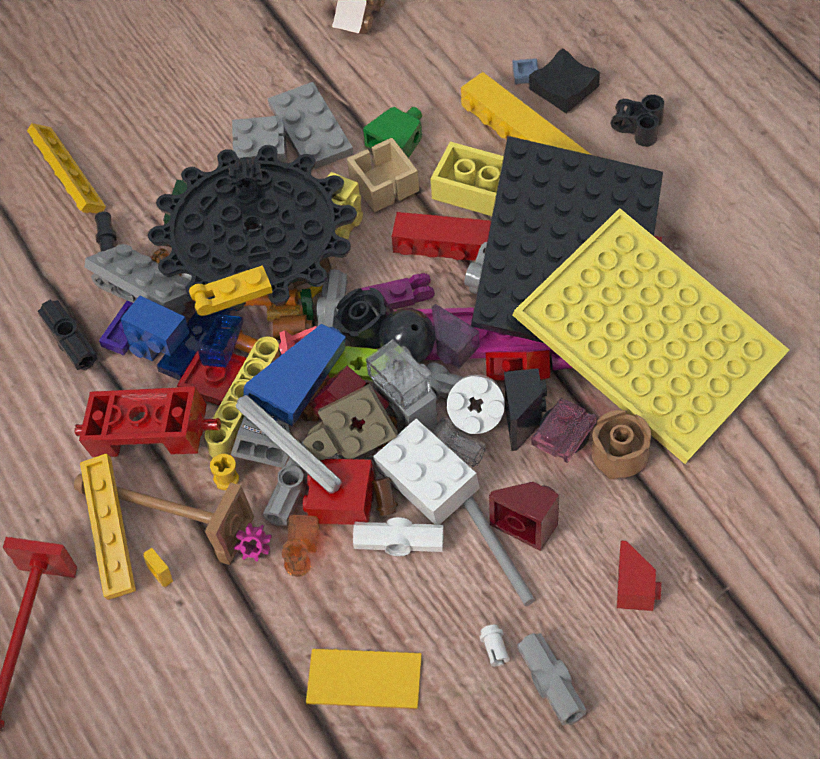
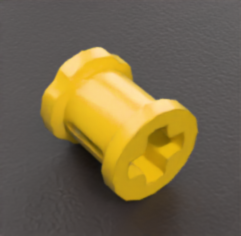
(224, 471)

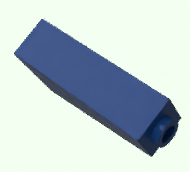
(295, 376)

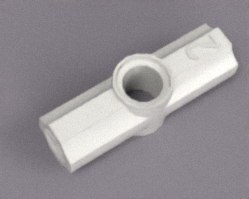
(398, 536)

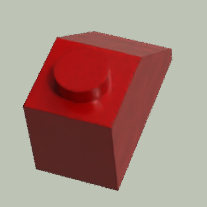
(507, 361)
(636, 580)

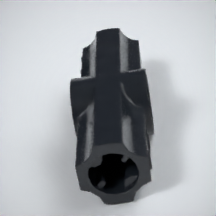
(67, 335)

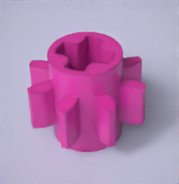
(257, 534)

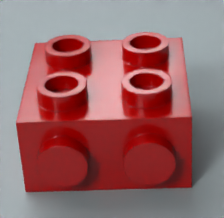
(351, 501)

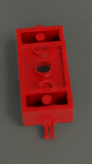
(170, 418)

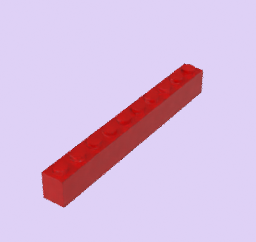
(440, 236)

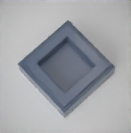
(523, 69)

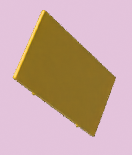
(364, 678)

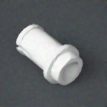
(494, 645)

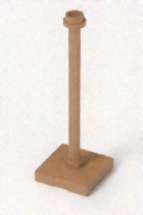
(229, 518)

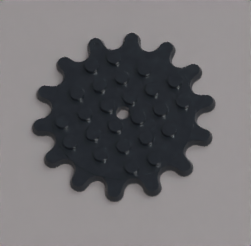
(288, 205)

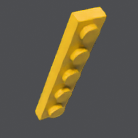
(66, 169)
(107, 527)

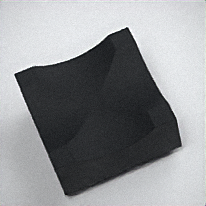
(564, 81)

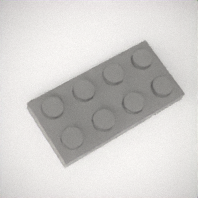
(311, 125)
(138, 276)

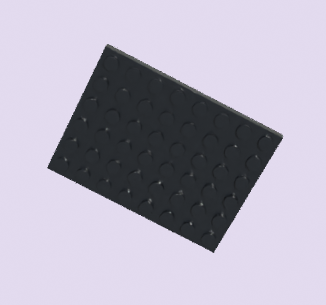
(543, 213)

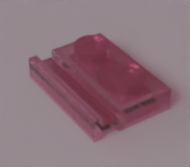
(563, 430)

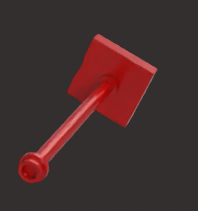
(37, 559)

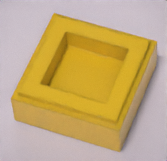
(157, 567)

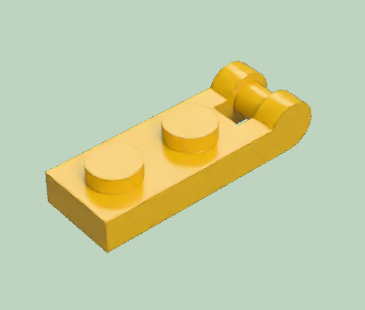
(230, 291)

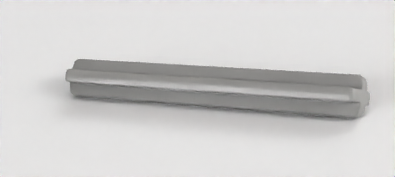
(289, 444)

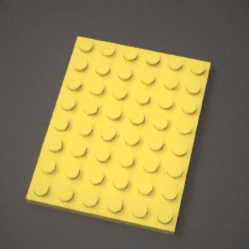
(651, 334)

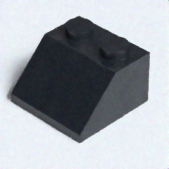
(523, 404)

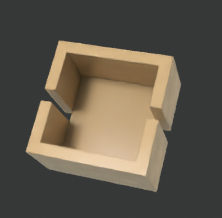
(390, 178)

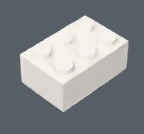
(427, 472)

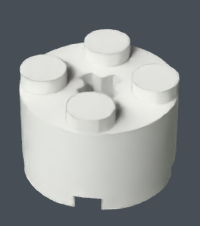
(469, 419)

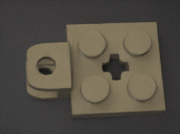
(338, 434)

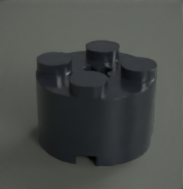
(361, 317)

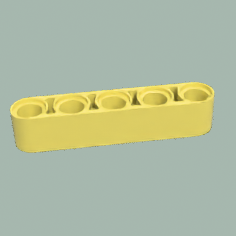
(255, 363)

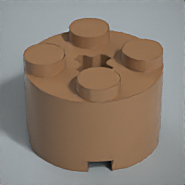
(620, 444)

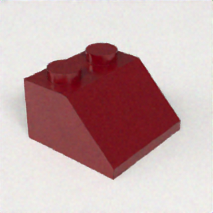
(525, 512)

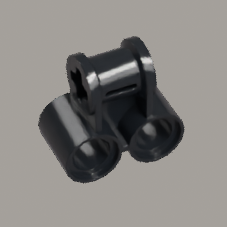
(640, 118)

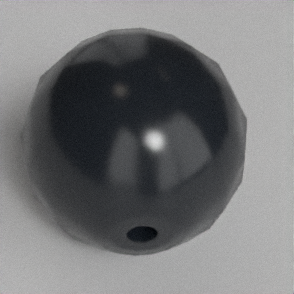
(409, 329)

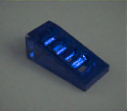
(220, 342)

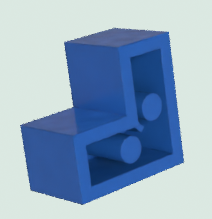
(153, 329)

